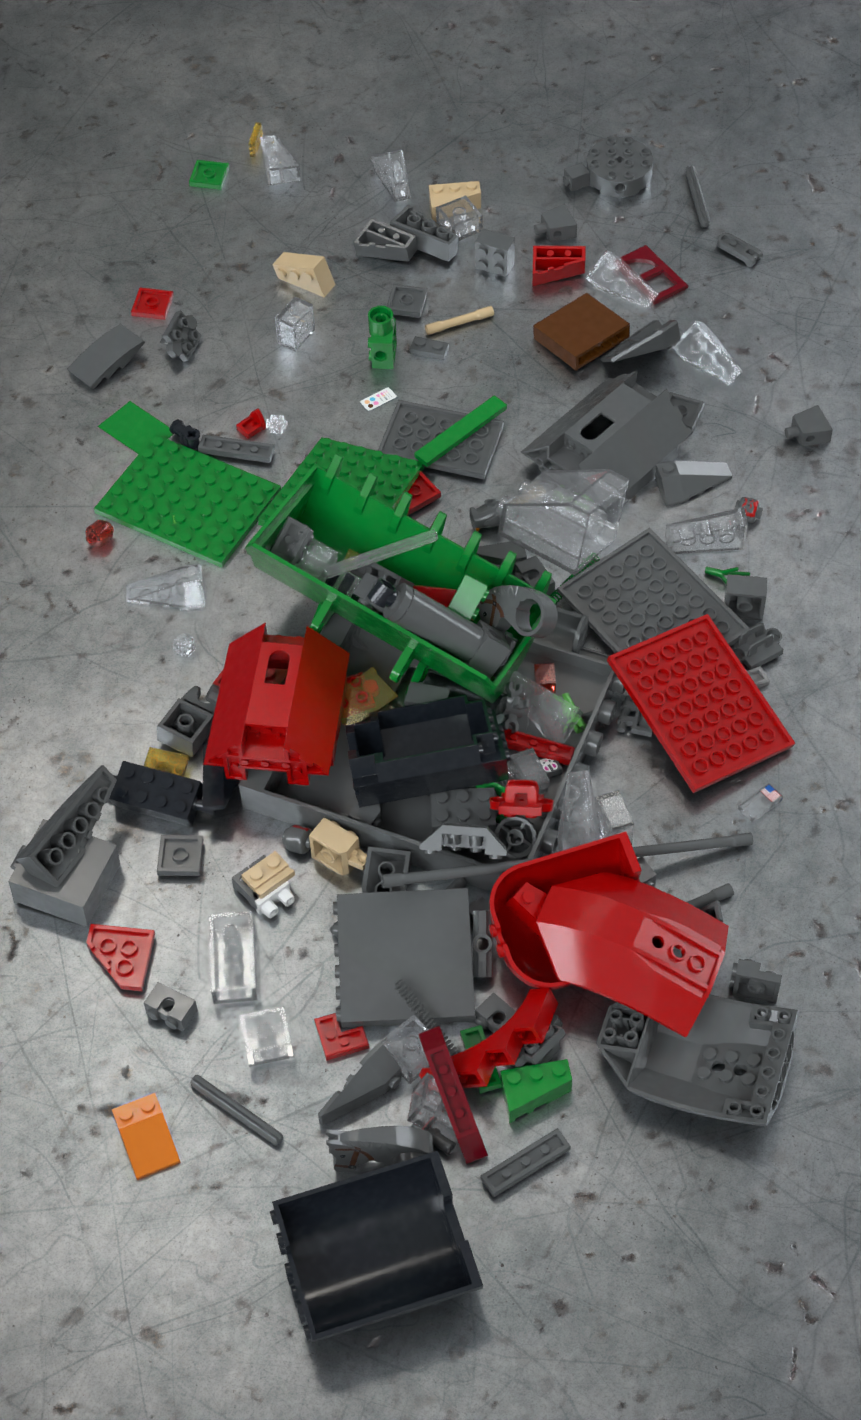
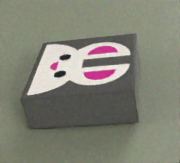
(551, 767)

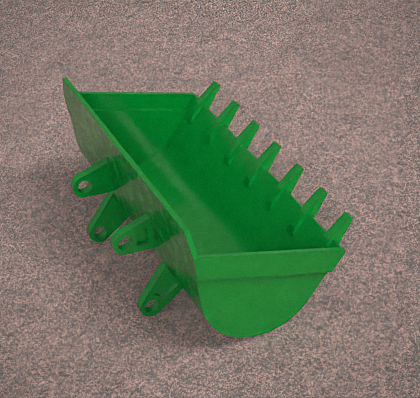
(358, 521)

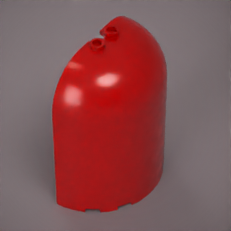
(516, 940)

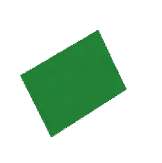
(134, 427)

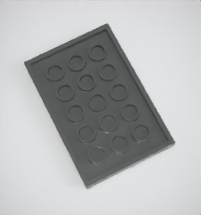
(418, 424)

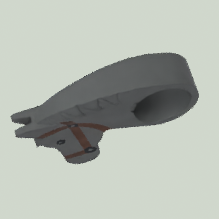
(512, 605)
(378, 1144)

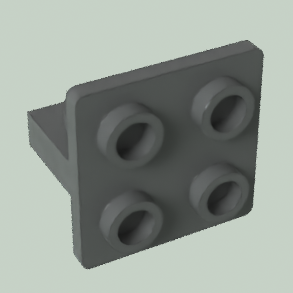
(292, 541)

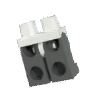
(267, 904)

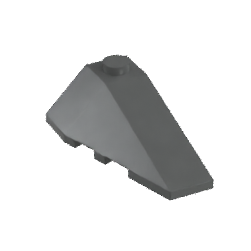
(685, 479)
(373, 1080)

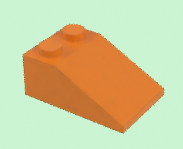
(146, 1136)

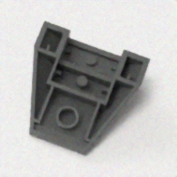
(646, 340)

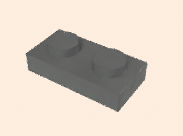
(429, 348)

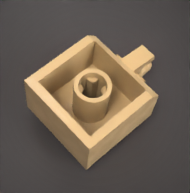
(336, 847)

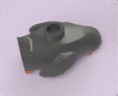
(485, 515)

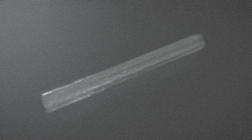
(380, 553)

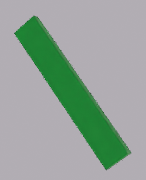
(460, 431)

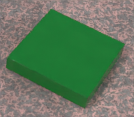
(209, 174)

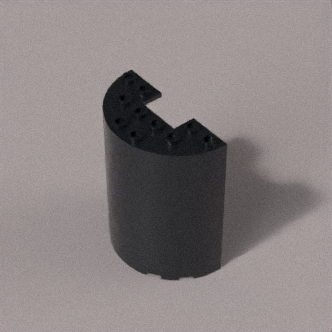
(374, 1247)

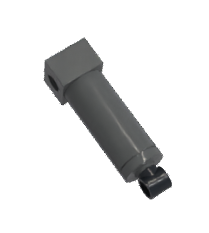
(471, 643)

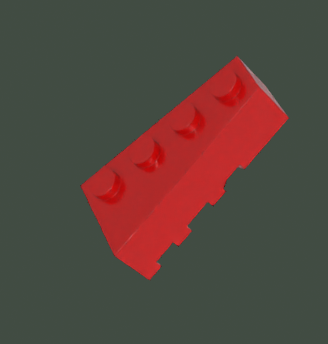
(526, 904)

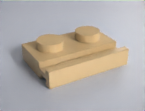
(268, 874)

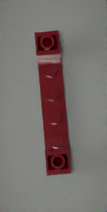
(453, 1095)

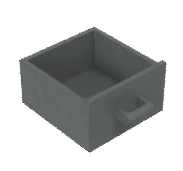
(81, 889)

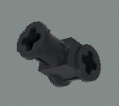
(188, 436)

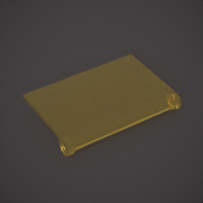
(378, 696)

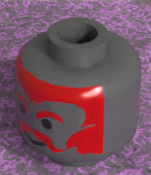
(752, 508)
(297, 839)

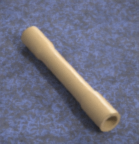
(439, 326)

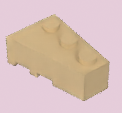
(444, 193)

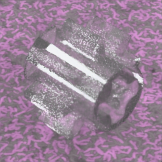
(276, 424)

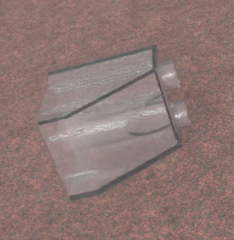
(565, 515)

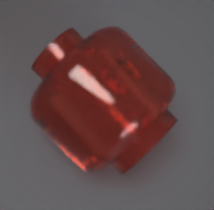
(99, 533)

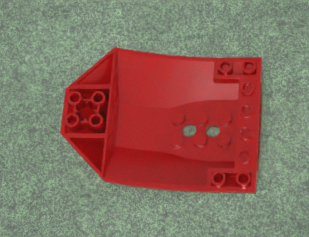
(602, 937)

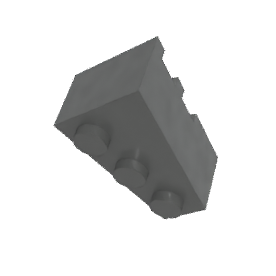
(385, 242)

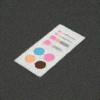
(378, 399)

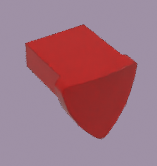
(252, 424)

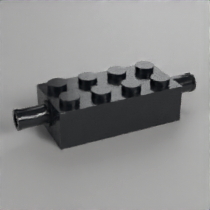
(158, 794)

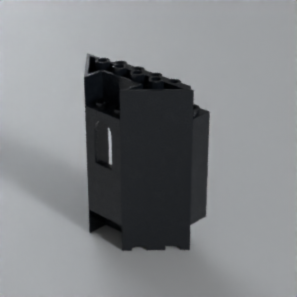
(426, 750)

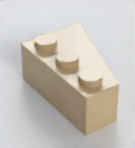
(305, 271)

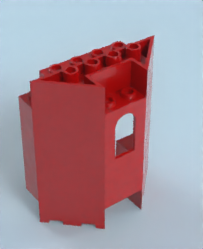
(279, 725)

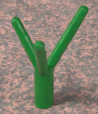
(721, 573)

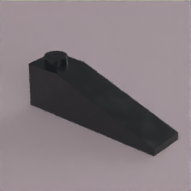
(216, 787)

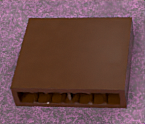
(581, 331)

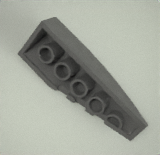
(65, 834)
(381, 862)

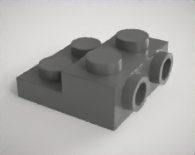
(754, 984)

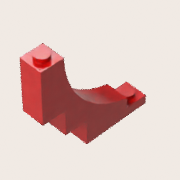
(503, 1047)

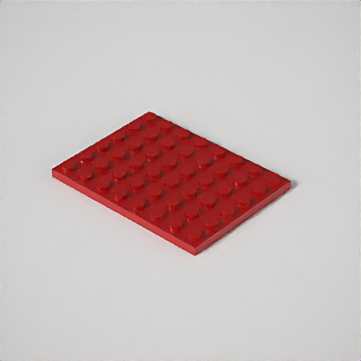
(700, 702)

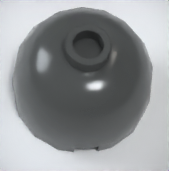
(517, 835)

